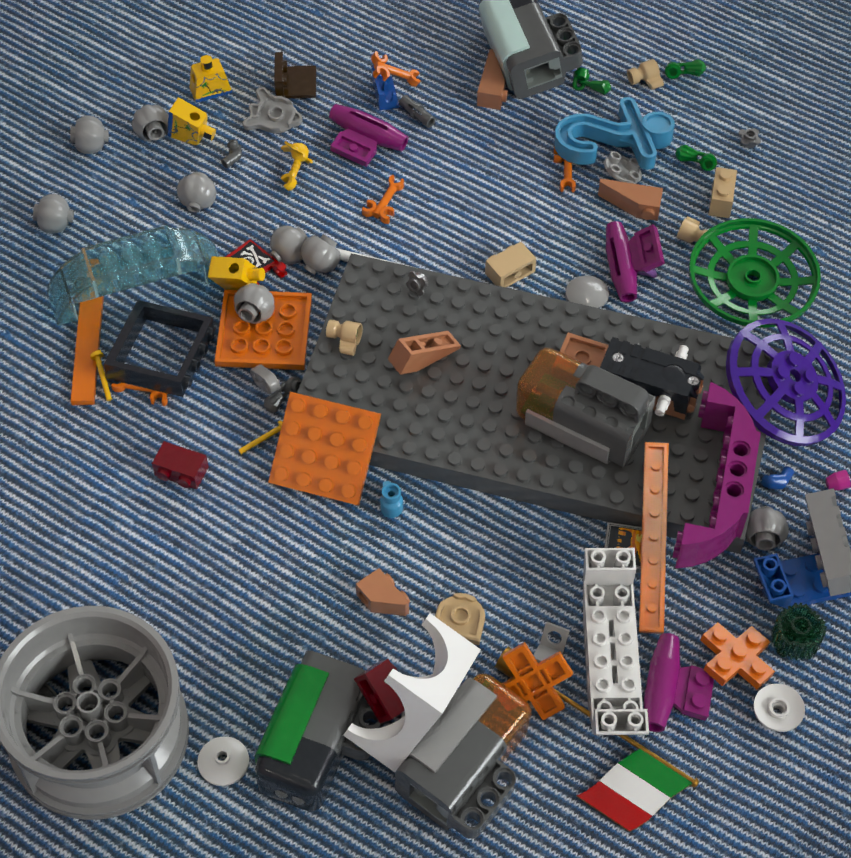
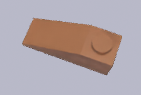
(492, 85)
(635, 199)
(420, 351)

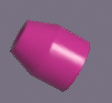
(838, 480)

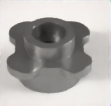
(749, 137)
(417, 282)

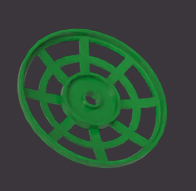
(757, 266)

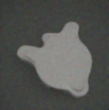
(272, 113)

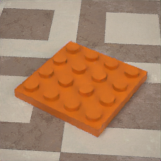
(272, 343)
(324, 448)

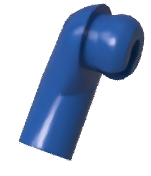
(778, 481)

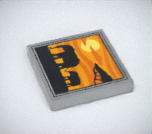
(625, 537)

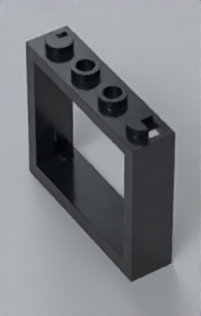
(176, 385)

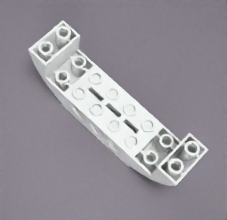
(612, 643)

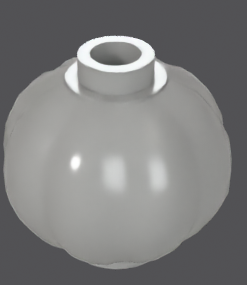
(154, 121)
(88, 134)
(196, 191)
(52, 213)
(287, 244)
(320, 254)
(254, 299)
(769, 527)

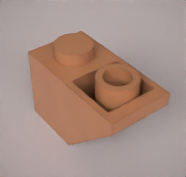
(381, 595)

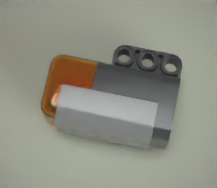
(584, 406)
(465, 756)

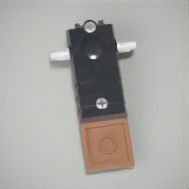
(665, 376)

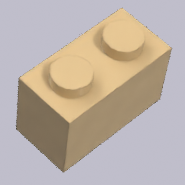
(722, 192)
(510, 265)

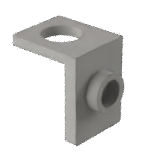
(548, 648)

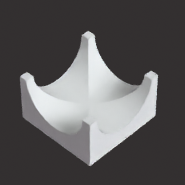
(422, 697)

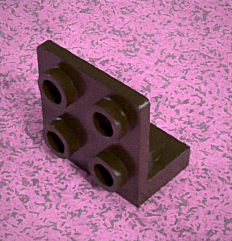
(293, 80)

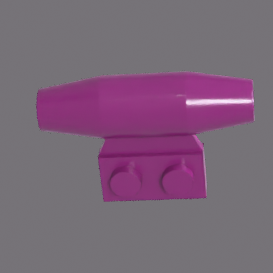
(363, 134)
(631, 256)
(669, 685)

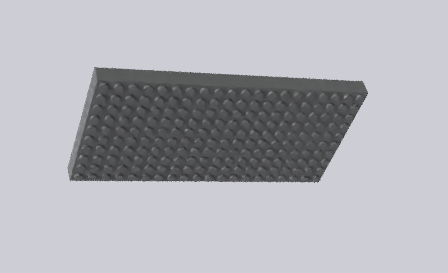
(460, 413)

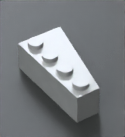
(829, 541)

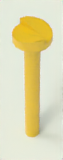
(97, 355)
(262, 438)

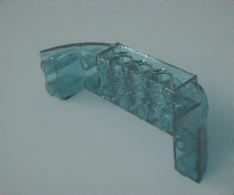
(126, 265)

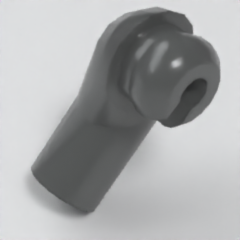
(235, 153)

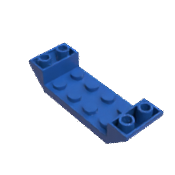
(792, 581)

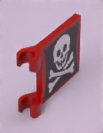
(259, 258)

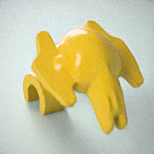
(299, 153)

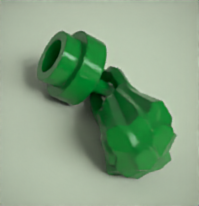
(695, 68)
(582, 74)
(685, 153)

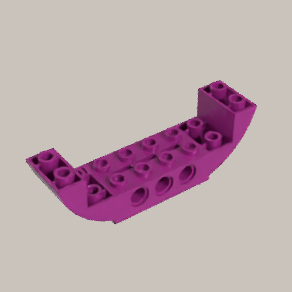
(734, 479)

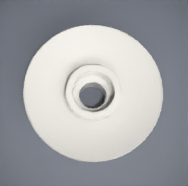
(782, 698)
(226, 771)

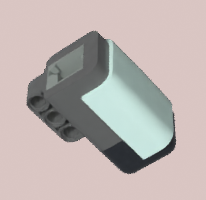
(529, 46)

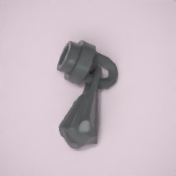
(274, 401)

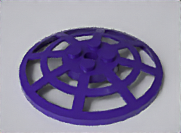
(784, 388)

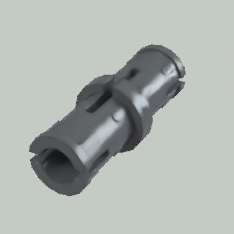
(408, 104)

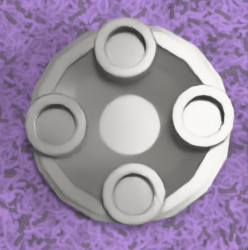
(623, 168)
(587, 291)

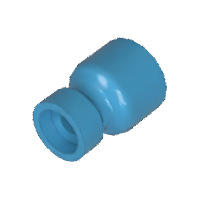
(391, 500)

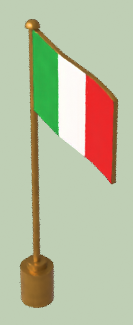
(634, 786)

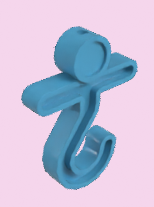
(634, 131)

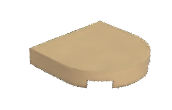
(463, 615)

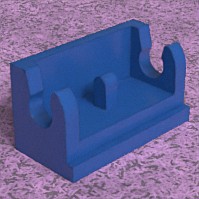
(385, 92)

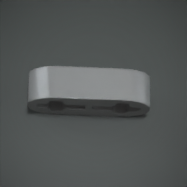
(265, 379)

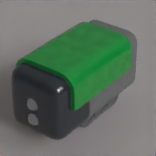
(308, 730)

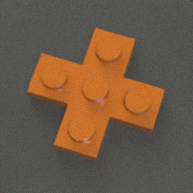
(737, 655)
(536, 680)

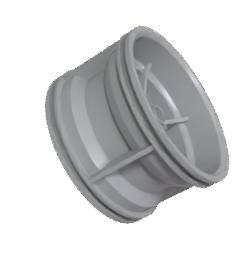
(71, 642)

